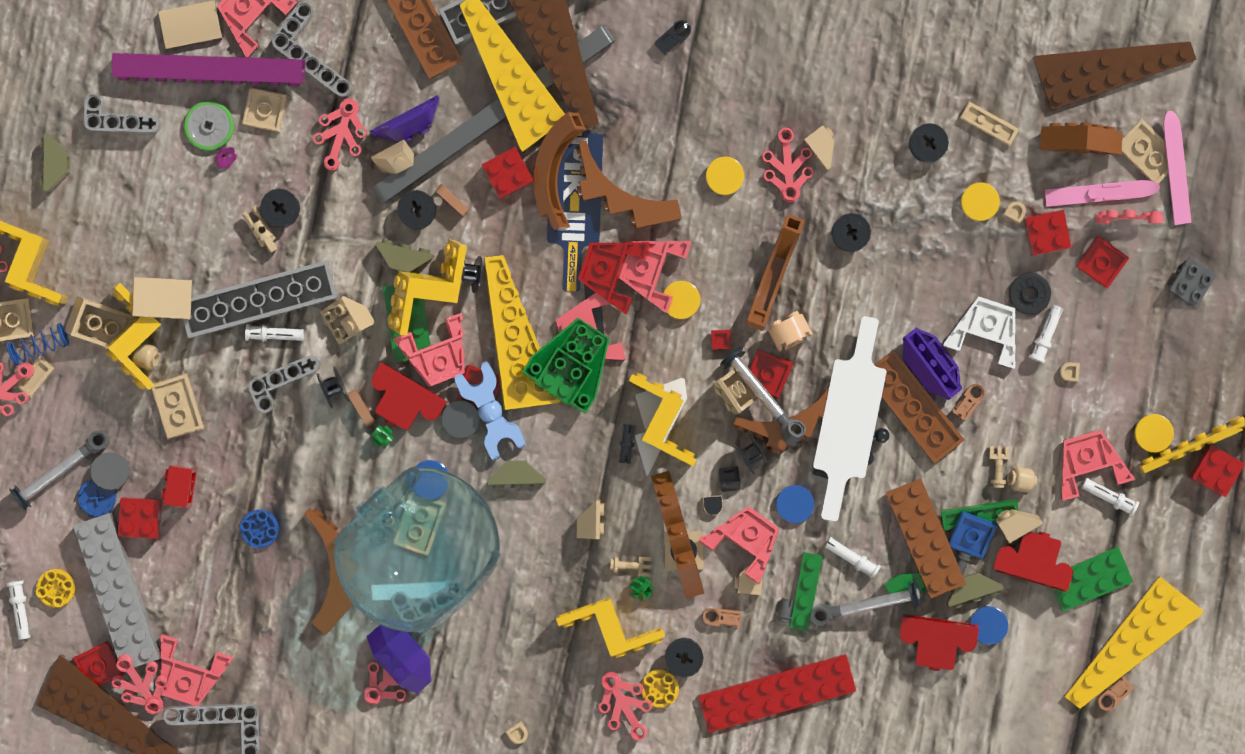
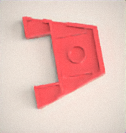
(243, 13)
(644, 274)
(584, 312)
(439, 360)
(1088, 454)
(752, 534)
(187, 681)

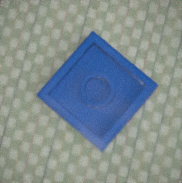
(972, 534)

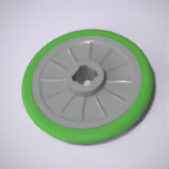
(220, 131)

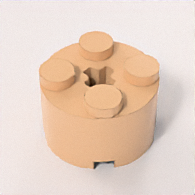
(789, 332)

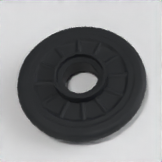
(1042, 293)

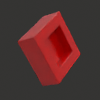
(721, 339)

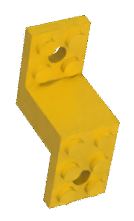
(27, 264)
(425, 286)
(130, 339)
(663, 419)
(611, 627)

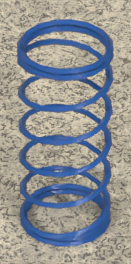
(12, 351)

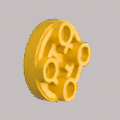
(724, 175)
(980, 201)
(685, 299)
(1153, 433)
(55, 588)
(660, 688)

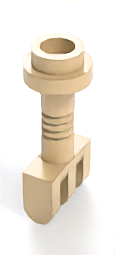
(998, 483)
(614, 565)

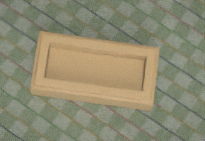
(42, 371)

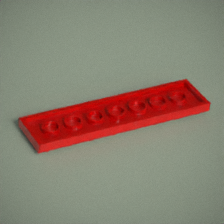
(777, 693)

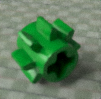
(382, 436)
(641, 588)

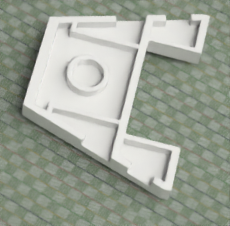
(990, 322)

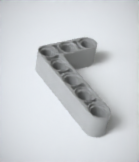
(291, 45)
(219, 717)

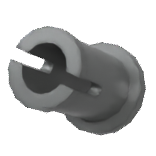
(962, 561)
(785, 610)

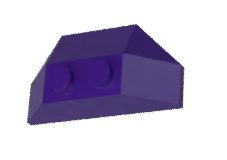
(409, 123)
(931, 363)
(401, 657)

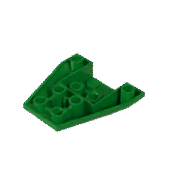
(570, 365)

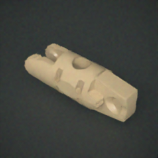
(265, 239)

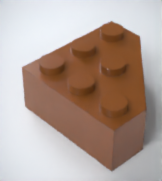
(1081, 138)

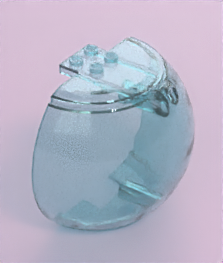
(411, 588)

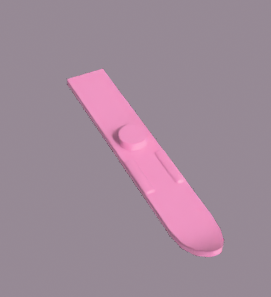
(1176, 169)
(1100, 192)

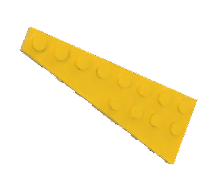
(521, 93)
(513, 338)
(1219, 432)
(1149, 625)

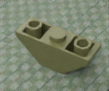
(55, 163)
(403, 257)
(516, 474)
(976, 587)

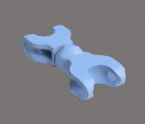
(490, 411)

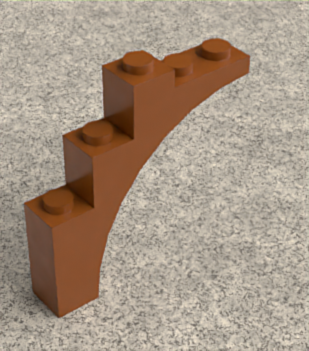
(596, 185)
(772, 428)
(677, 534)
(336, 600)

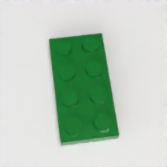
(417, 326)
(1095, 578)

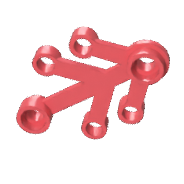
(342, 131)
(788, 168)
(1153, 217)
(10, 383)
(387, 680)
(139, 685)
(622, 703)

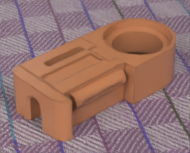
(452, 200)
(968, 403)
(361, 407)
(724, 617)
(1116, 693)

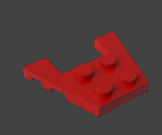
(603, 267)

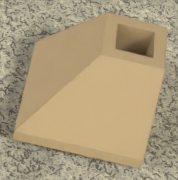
(347, 318)
(589, 521)

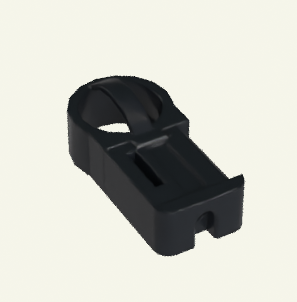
(671, 38)

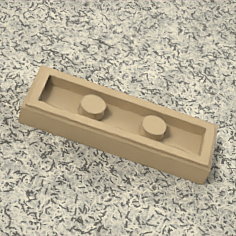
(989, 123)

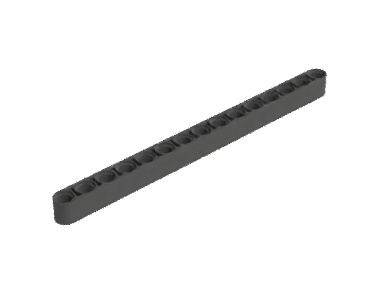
(475, 127)

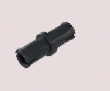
(627, 443)

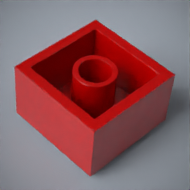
(507, 173)
(1047, 232)
(1216, 470)
(179, 486)
(140, 517)

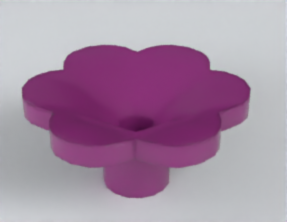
(225, 157)

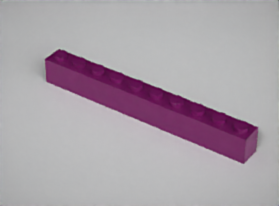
(208, 68)

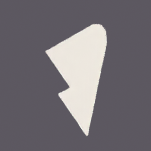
(648, 405)

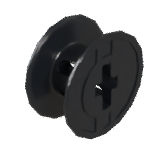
(939, 139)
(406, 206)
(278, 219)
(846, 242)
(473, 274)
(332, 387)
(751, 454)
(693, 651)

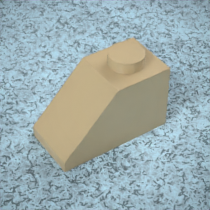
(821, 145)
(394, 158)
(1017, 523)
(745, 585)

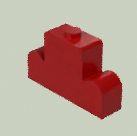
(404, 398)
(1035, 562)
(938, 639)

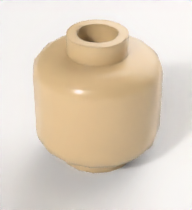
(145, 356)
(1022, 479)

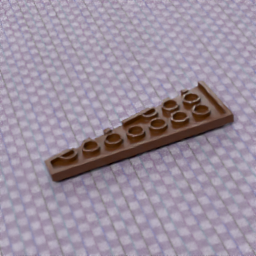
(555, 41)
(1088, 73)
(87, 705)

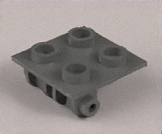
(1192, 282)

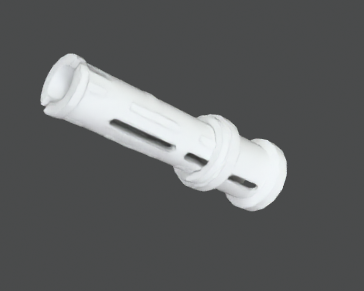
(264, 333)
(1043, 342)
(1118, 500)
(860, 563)
(17, 599)

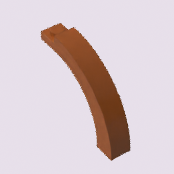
(547, 168)
(774, 272)

